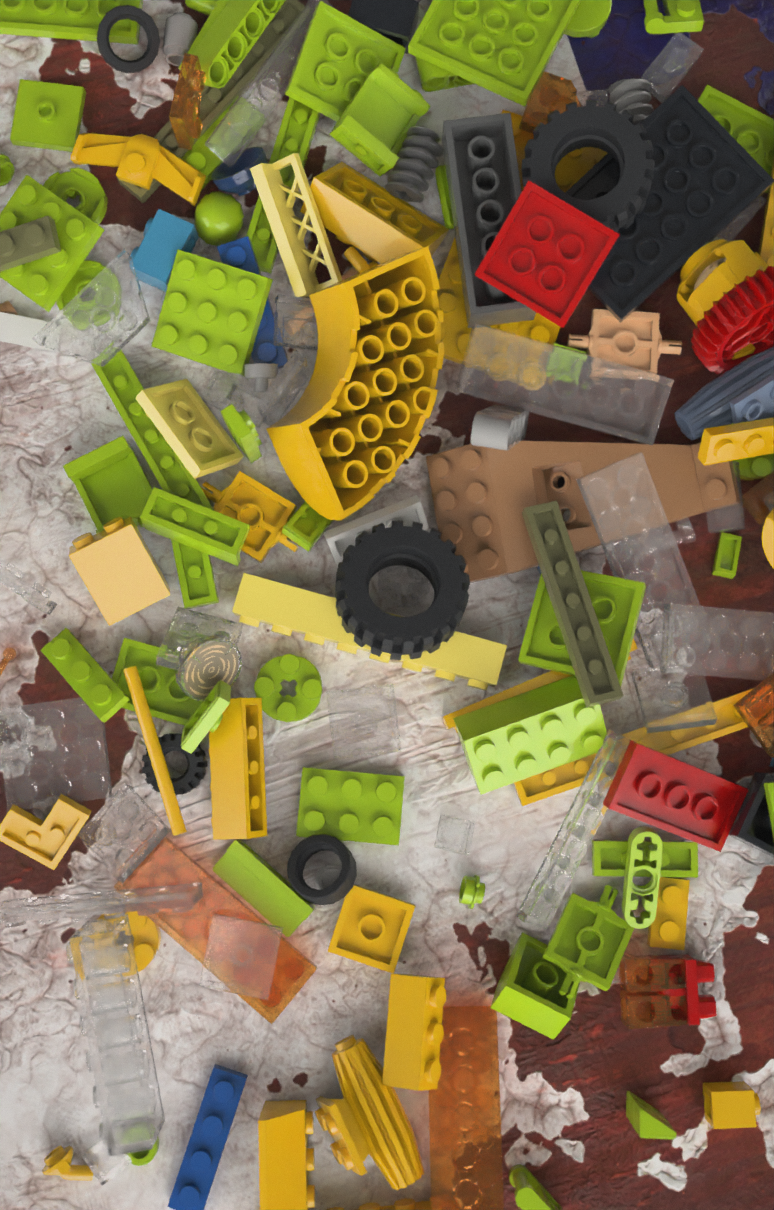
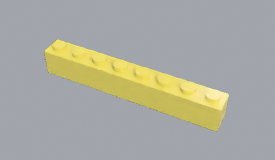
(316, 617)

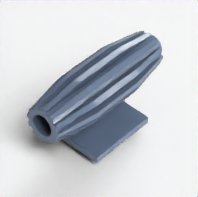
(733, 397)

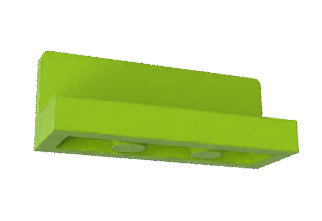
(194, 526)
(263, 887)

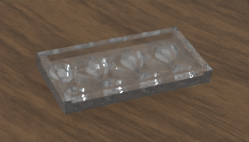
(717, 642)

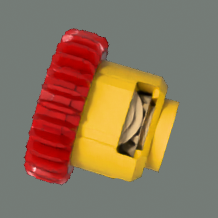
(730, 301)

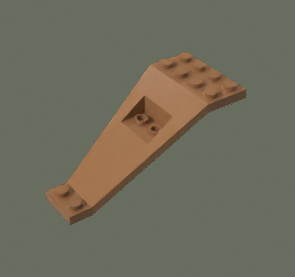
(485, 489)

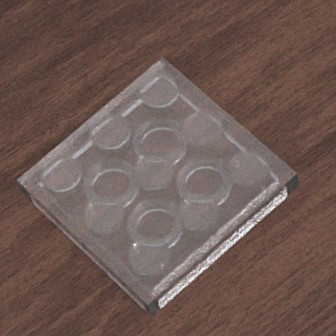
(53, 752)

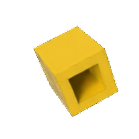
(730, 1105)

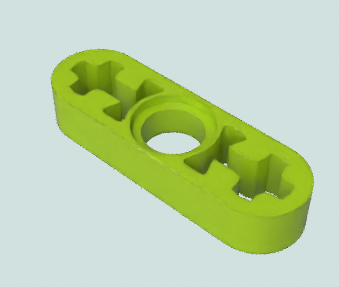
(649, 902)

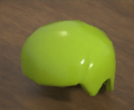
(218, 218)

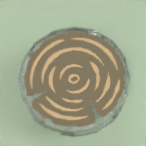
(206, 663)

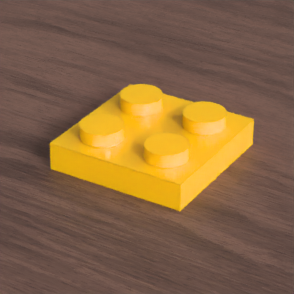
(371, 928)

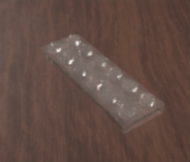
(638, 543)

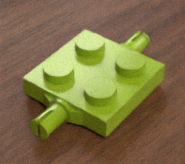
(588, 942)

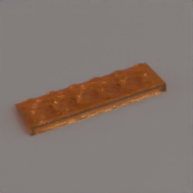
(191, 929)
(467, 1114)

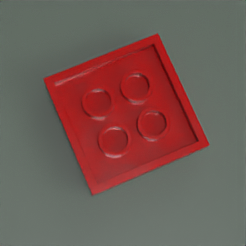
(546, 254)

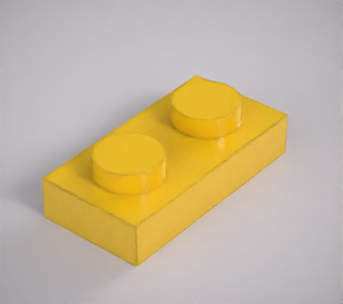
(671, 914)

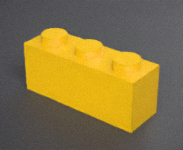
(414, 1032)

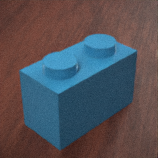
(158, 250)

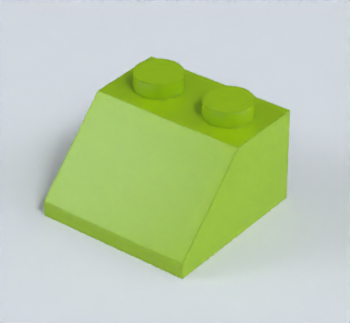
(531, 989)

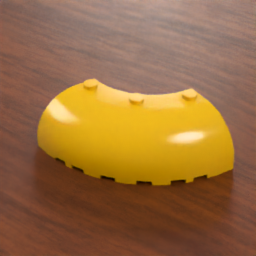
(367, 384)

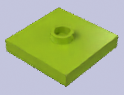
(47, 115)

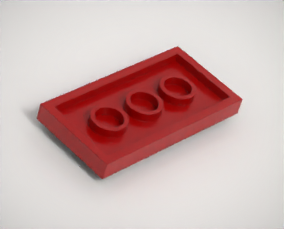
(675, 796)

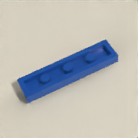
(242, 256)
(208, 1139)

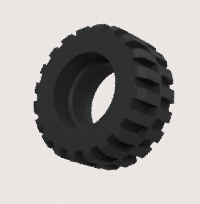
(598, 129)
(409, 548)

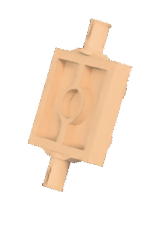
(631, 342)

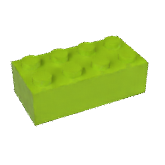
(529, 734)

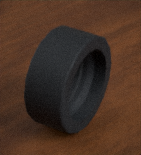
(141, 17)
(304, 852)

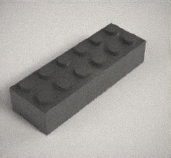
(482, 194)

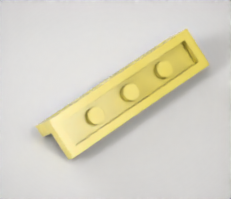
(285, 225)

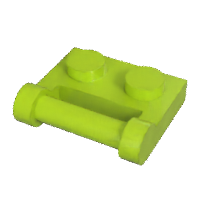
(679, 18)
(529, 1191)

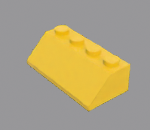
(370, 216)
(285, 1156)

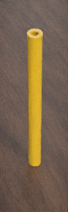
(154, 750)

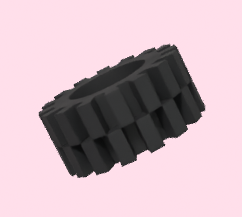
(194, 771)

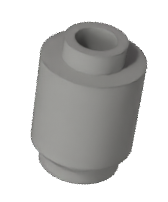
(178, 37)

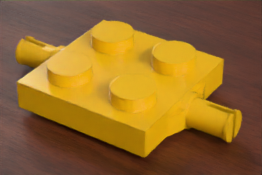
(258, 507)

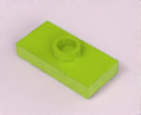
(306, 526)
(206, 717)

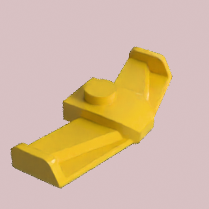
(140, 161)

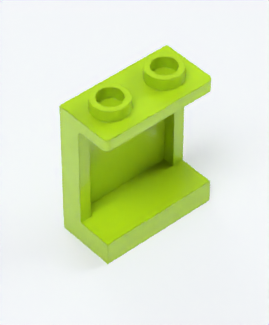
(379, 119)
(111, 483)

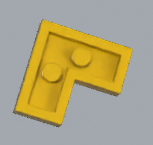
(46, 839)

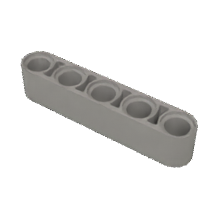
(499, 427)

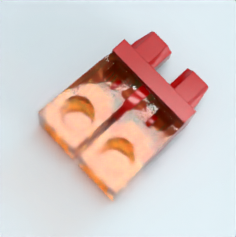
(664, 990)

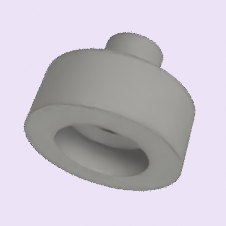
(261, 373)

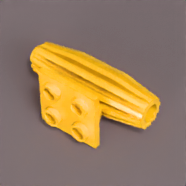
(368, 1118)

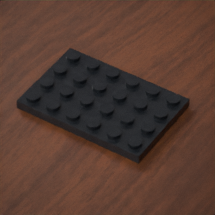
(695, 193)

